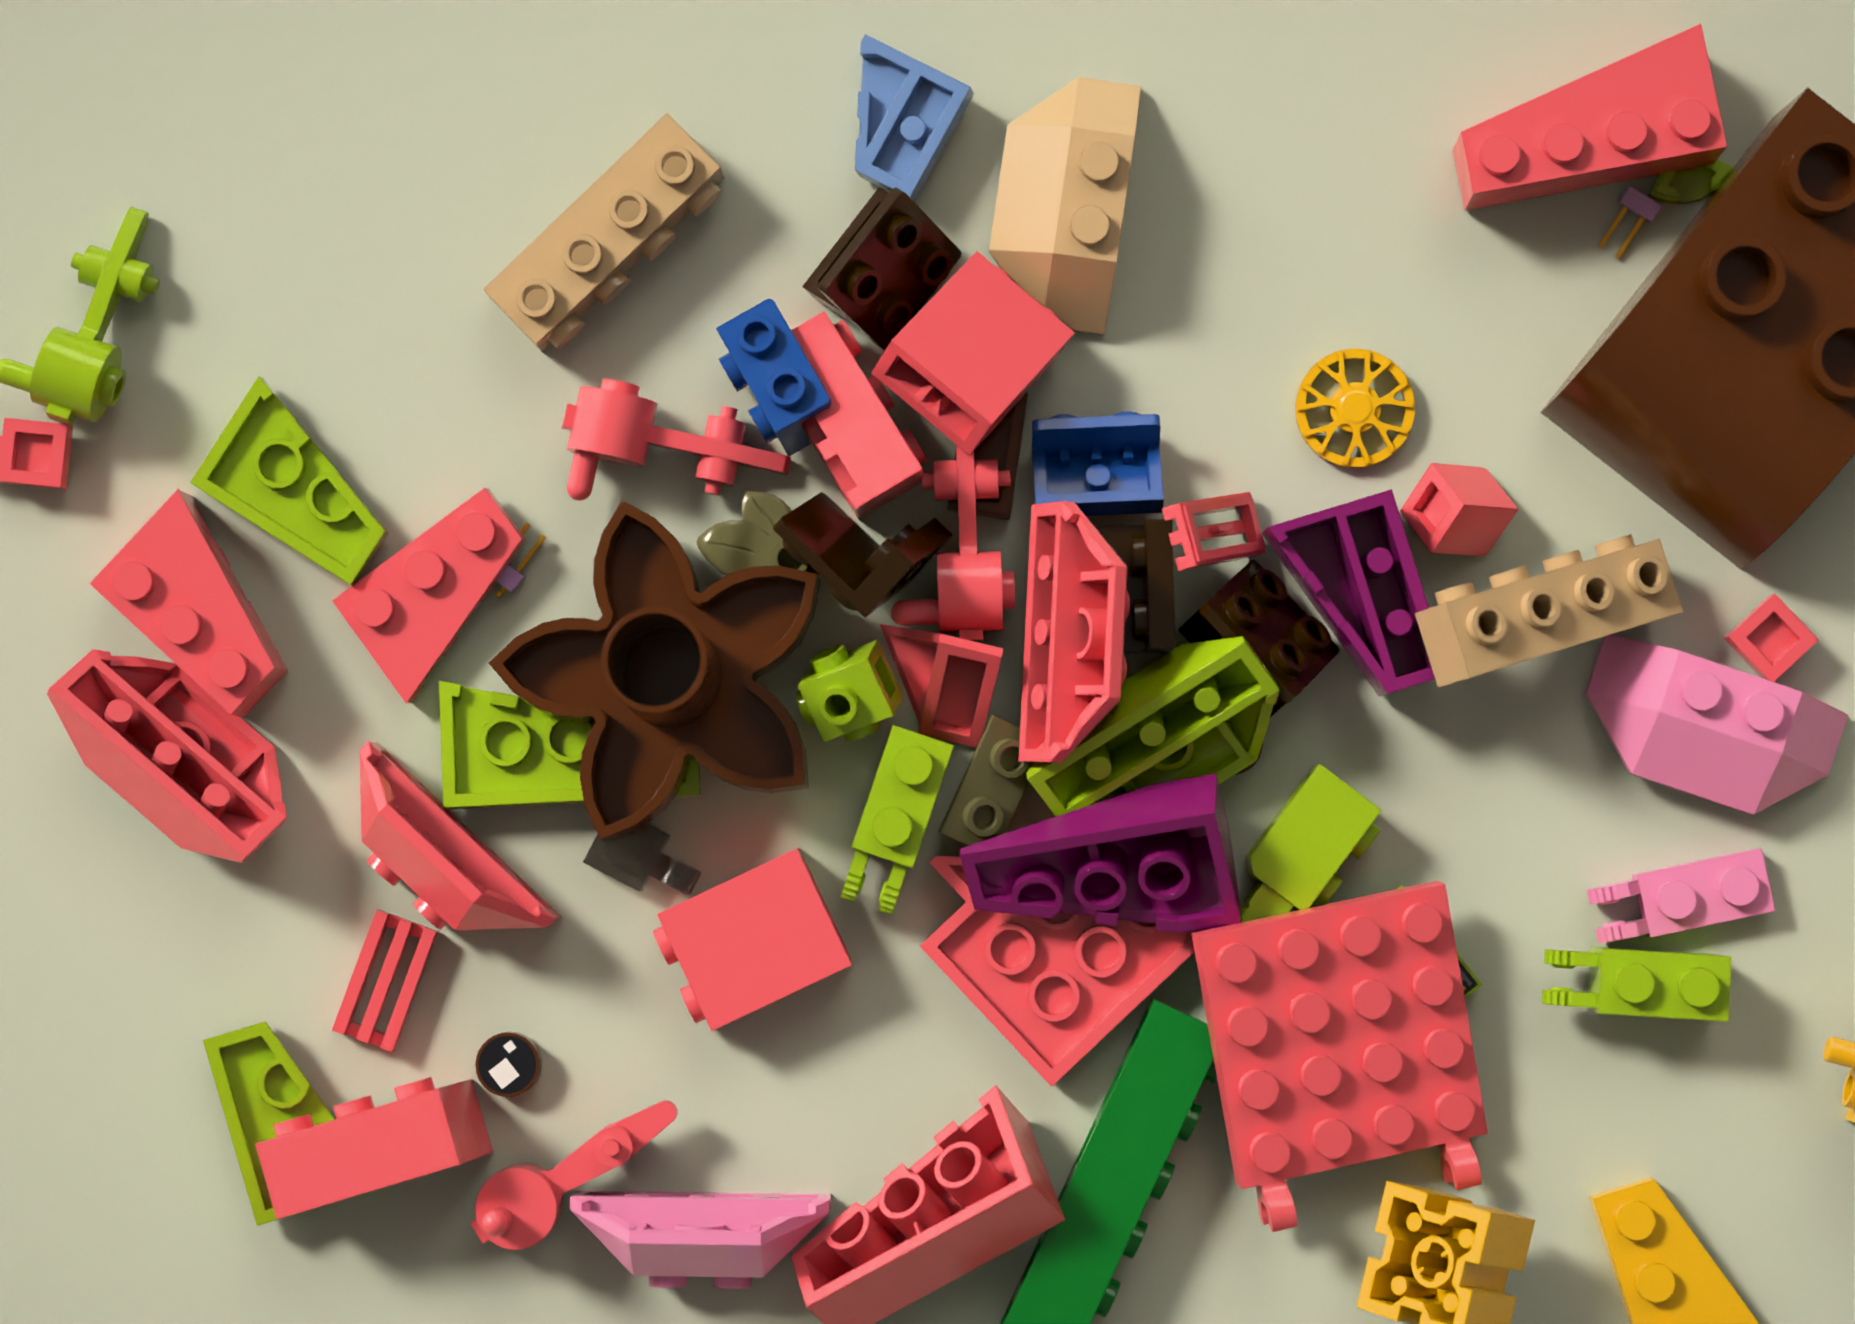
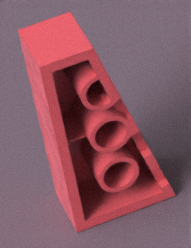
(932, 1222)

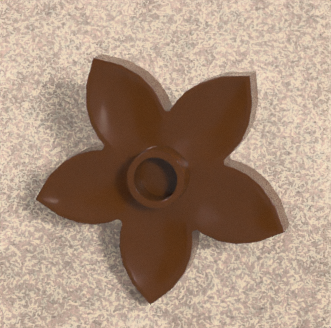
(668, 674)

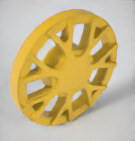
(1355, 408)

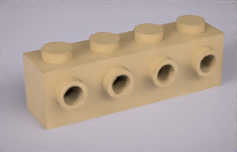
(605, 234)
(1547, 611)

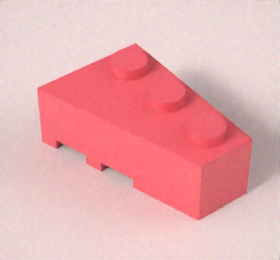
(372, 1145)

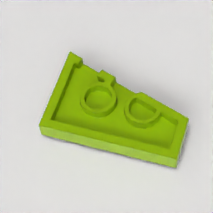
(288, 486)

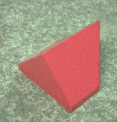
(945, 681)

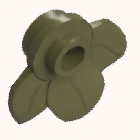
(747, 541)

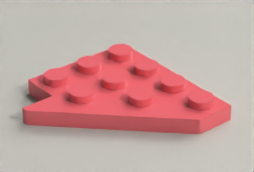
(1053, 980)

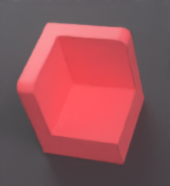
(1458, 510)

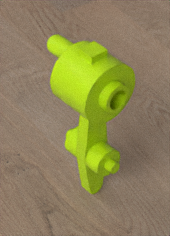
(78, 370)

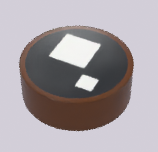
(508, 1064)

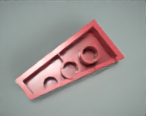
(1599, 130)

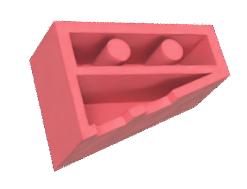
(856, 432)
(190, 605)

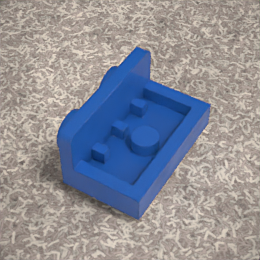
(777, 372)
(1099, 463)

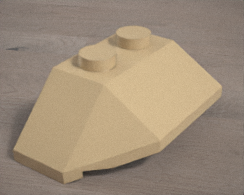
(1067, 198)

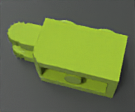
(898, 810)
(1307, 845)
(1646, 983)

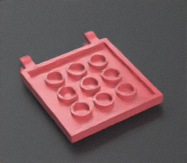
(1341, 1041)

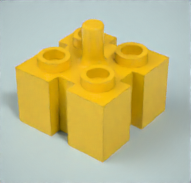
(1443, 1259)

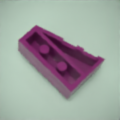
(1362, 584)

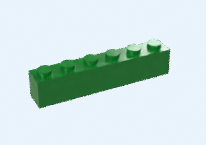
(1118, 1171)

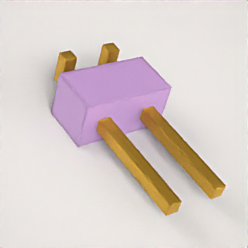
(511, 576)

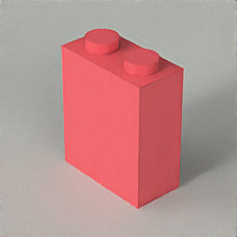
(972, 352)
(752, 940)

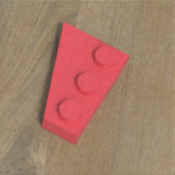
(427, 591)

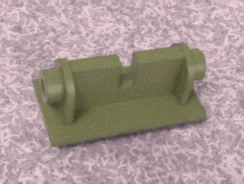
(989, 787)

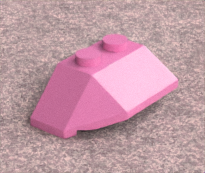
(1710, 725)
(699, 1232)

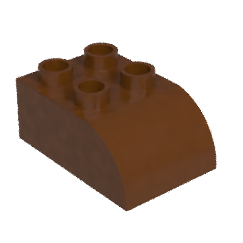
(1737, 353)

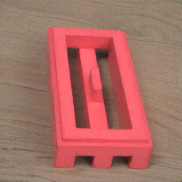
(1190, 535)
(366, 1031)

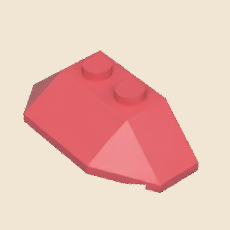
(1071, 632)
(172, 752)
(438, 855)

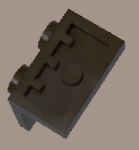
(853, 564)
(1150, 583)

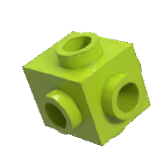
(848, 691)

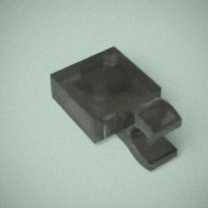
(638, 857)

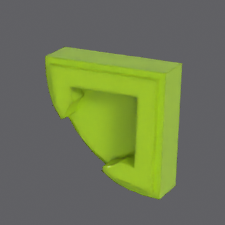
(1689, 184)

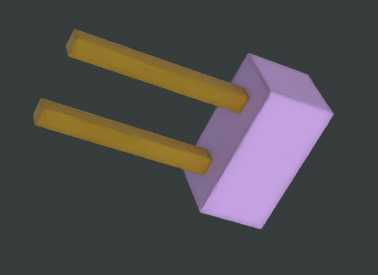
(1640, 205)

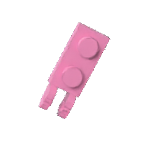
(1689, 895)

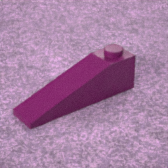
(1133, 858)

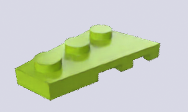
(256, 1090)

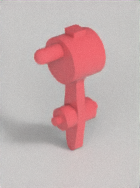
(619, 427)
(968, 581)
(526, 1201)

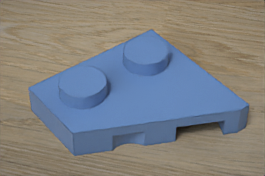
(903, 117)

